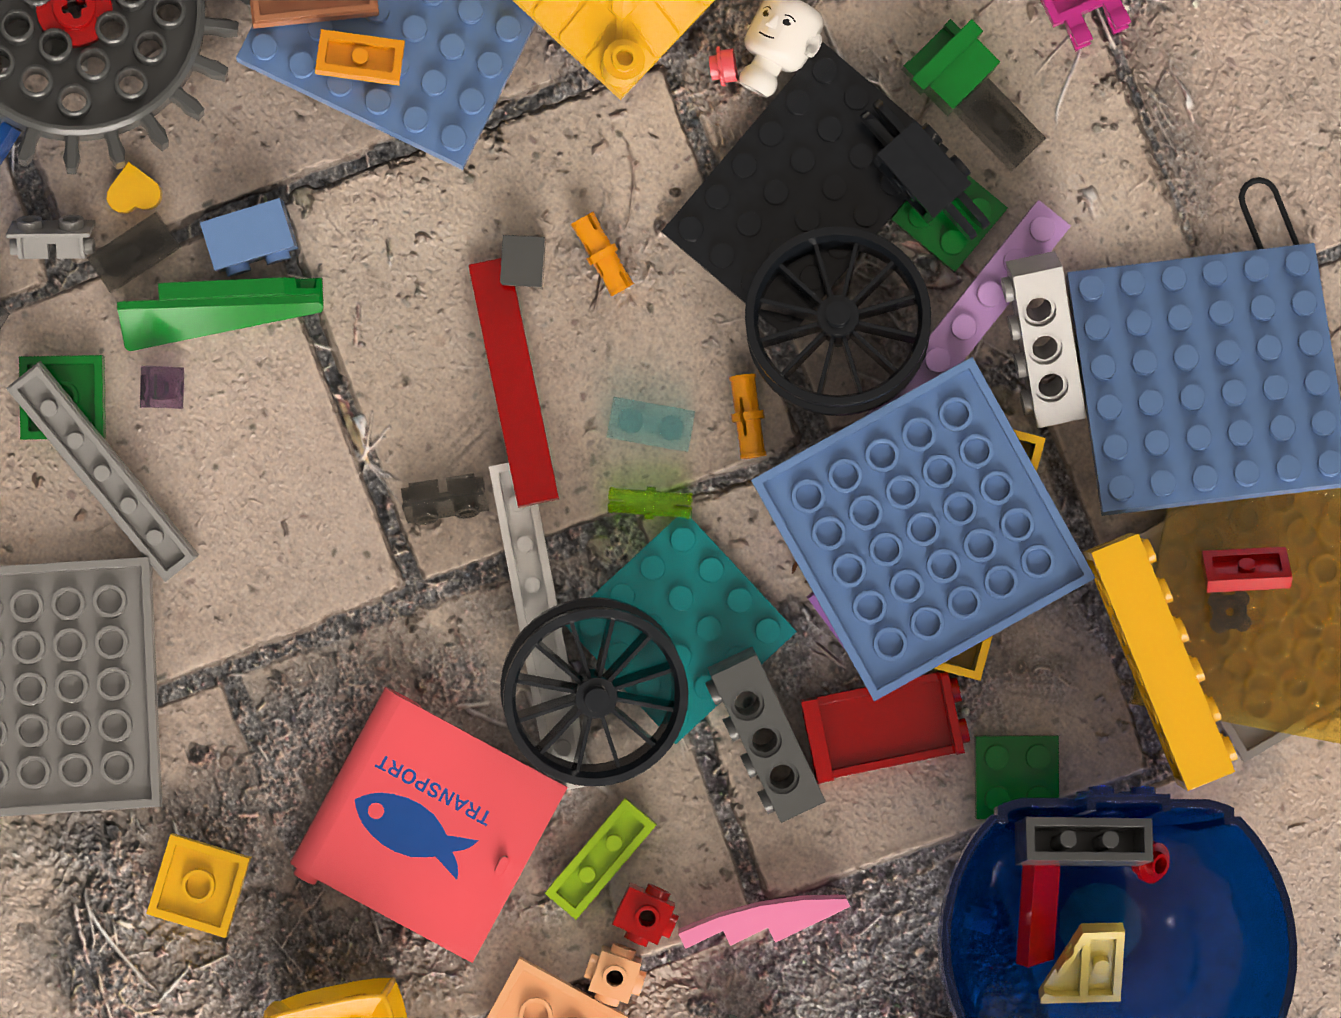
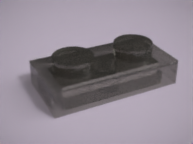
(134, 252)

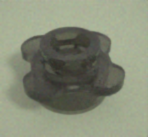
(1220, 603)

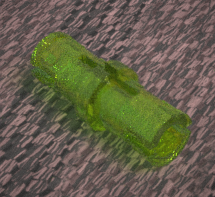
(650, 503)

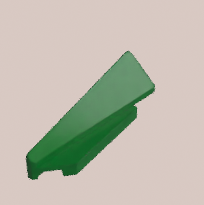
(215, 307)

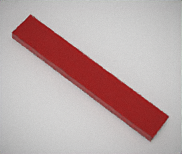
(514, 385)

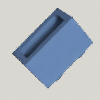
(249, 236)

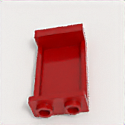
(908, 725)

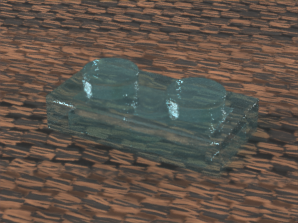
(650, 424)

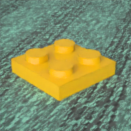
(198, 885)

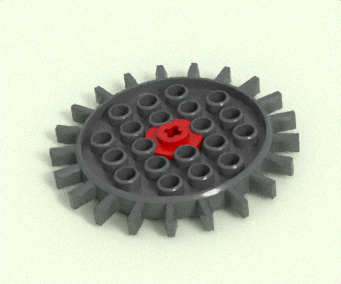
(107, 107)

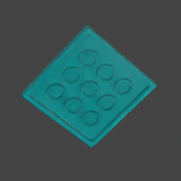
(701, 606)

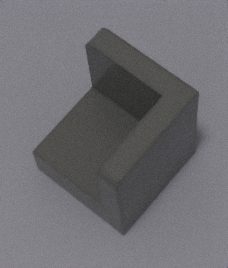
(523, 261)

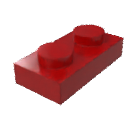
(1246, 569)

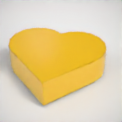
(133, 190)

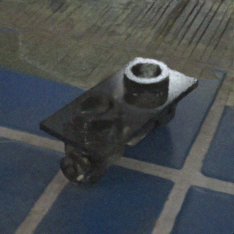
(426, 504)

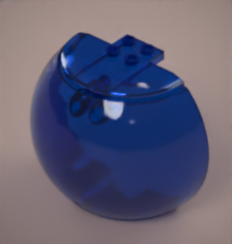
(1196, 944)

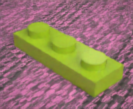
(600, 858)

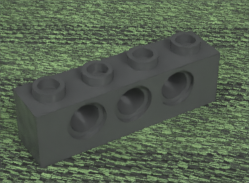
(800, 789)

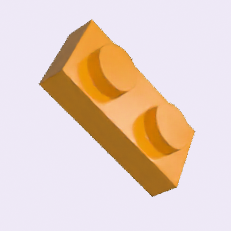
(360, 57)

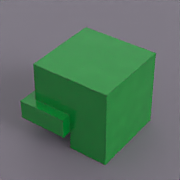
(951, 65)

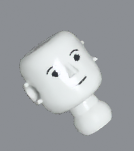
(779, 39)

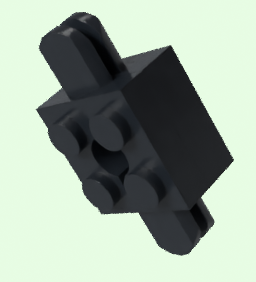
(923, 170)

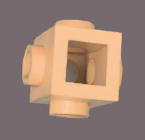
(615, 958)

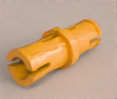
(602, 254)
(747, 416)

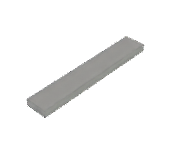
(102, 471)

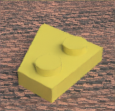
(1088, 967)

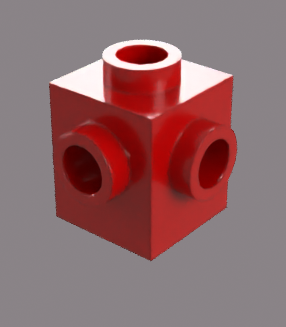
(638, 900)

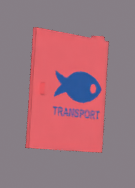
(425, 824)

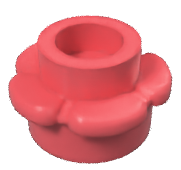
(723, 66)

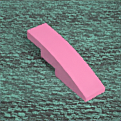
(780, 916)

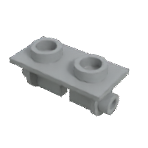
(35, 235)

